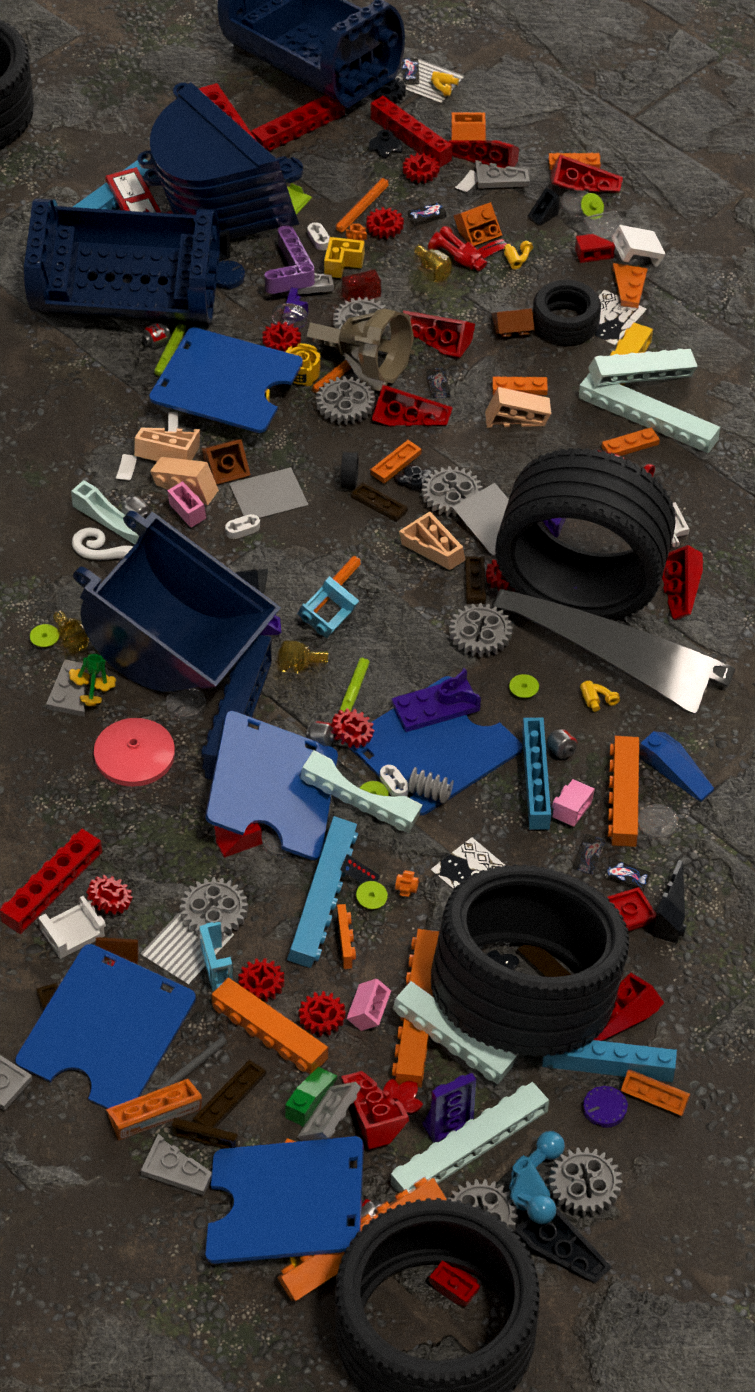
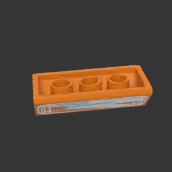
(154, 1109)

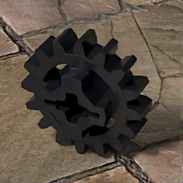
(393, 91)

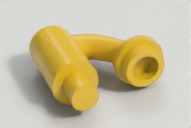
(440, 79)
(512, 256)
(591, 697)

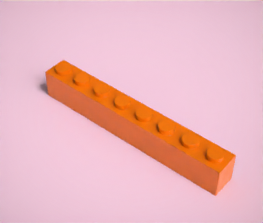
(414, 1042)
(319, 1268)

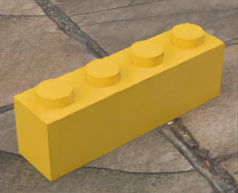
(635, 340)

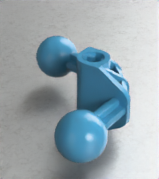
(526, 1184)

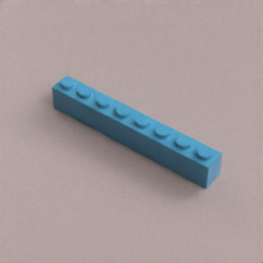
(322, 892)

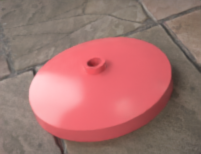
(134, 752)

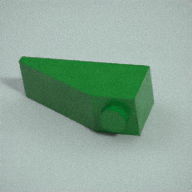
(308, 1096)

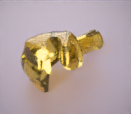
(435, 259)
(72, 632)
(298, 656)

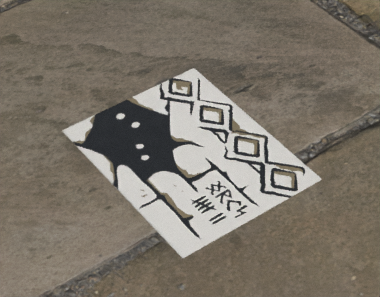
(615, 318)
(464, 862)

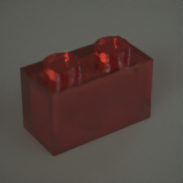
(361, 285)

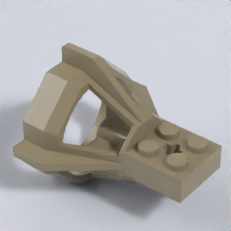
(361, 339)

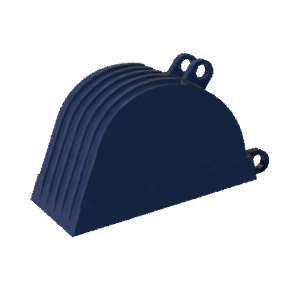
(216, 166)
(171, 611)

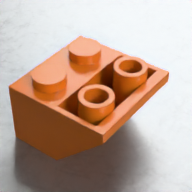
(468, 126)
(478, 224)

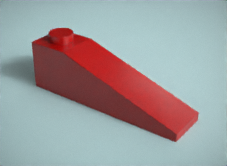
(486, 151)
(581, 176)
(404, 408)
(682, 579)
(233, 843)
(633, 1004)
(375, 1111)

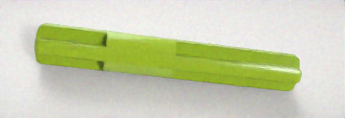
(170, 348)
(355, 684)

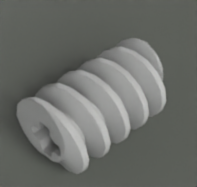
(430, 786)

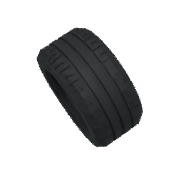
(566, 330)

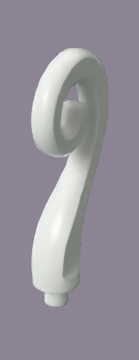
(106, 554)

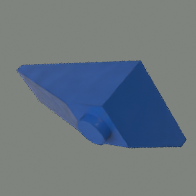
(674, 763)

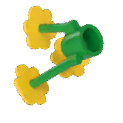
(94, 664)

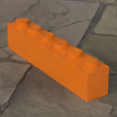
(625, 791)
(269, 1026)

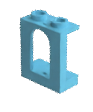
(339, 596)
(216, 969)

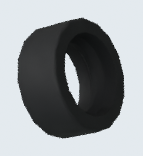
(349, 470)

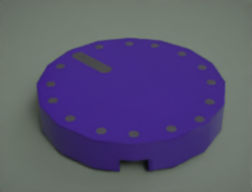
(605, 1106)

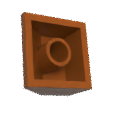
(513, 321)
(227, 461)

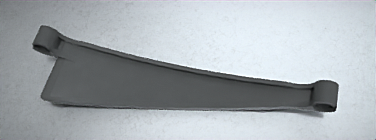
(653, 661)

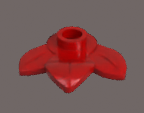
(405, 1094)

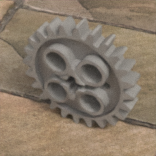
(355, 309)
(345, 400)
(448, 489)
(493, 635)
(214, 906)
(605, 1178)
(503, 1207)

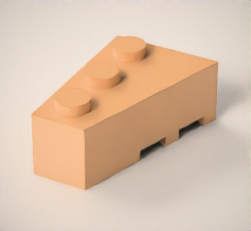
(517, 408)
(157, 443)
(195, 474)
(432, 541)

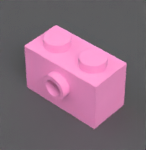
(186, 504)
(572, 802)
(368, 1004)

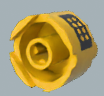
(311, 364)

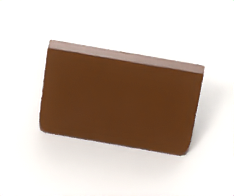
(123, 948)

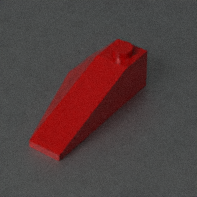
(442, 333)

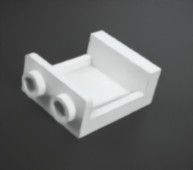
(638, 242)
(72, 928)

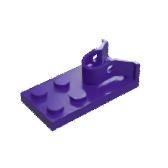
(437, 703)
(451, 1107)

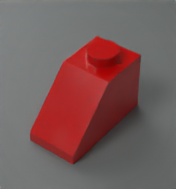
(593, 248)

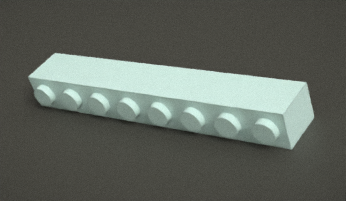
(651, 413)
(473, 1138)

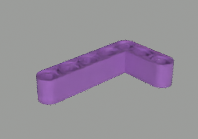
(300, 269)

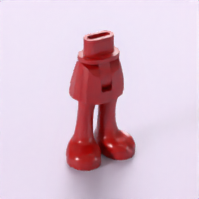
(464, 254)

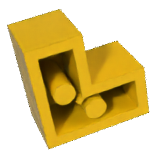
(343, 253)

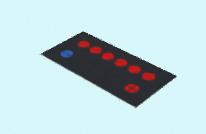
(358, 870)

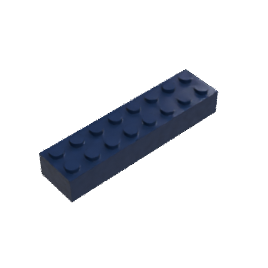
(240, 695)

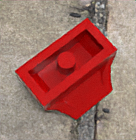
(454, 1283)

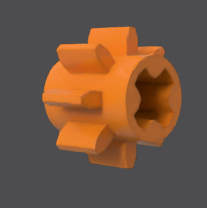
(356, 232)
(407, 883)

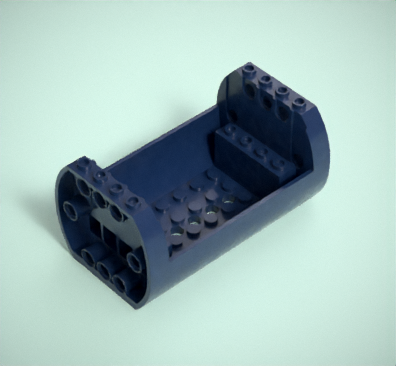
(320, 42)
(76, 242)

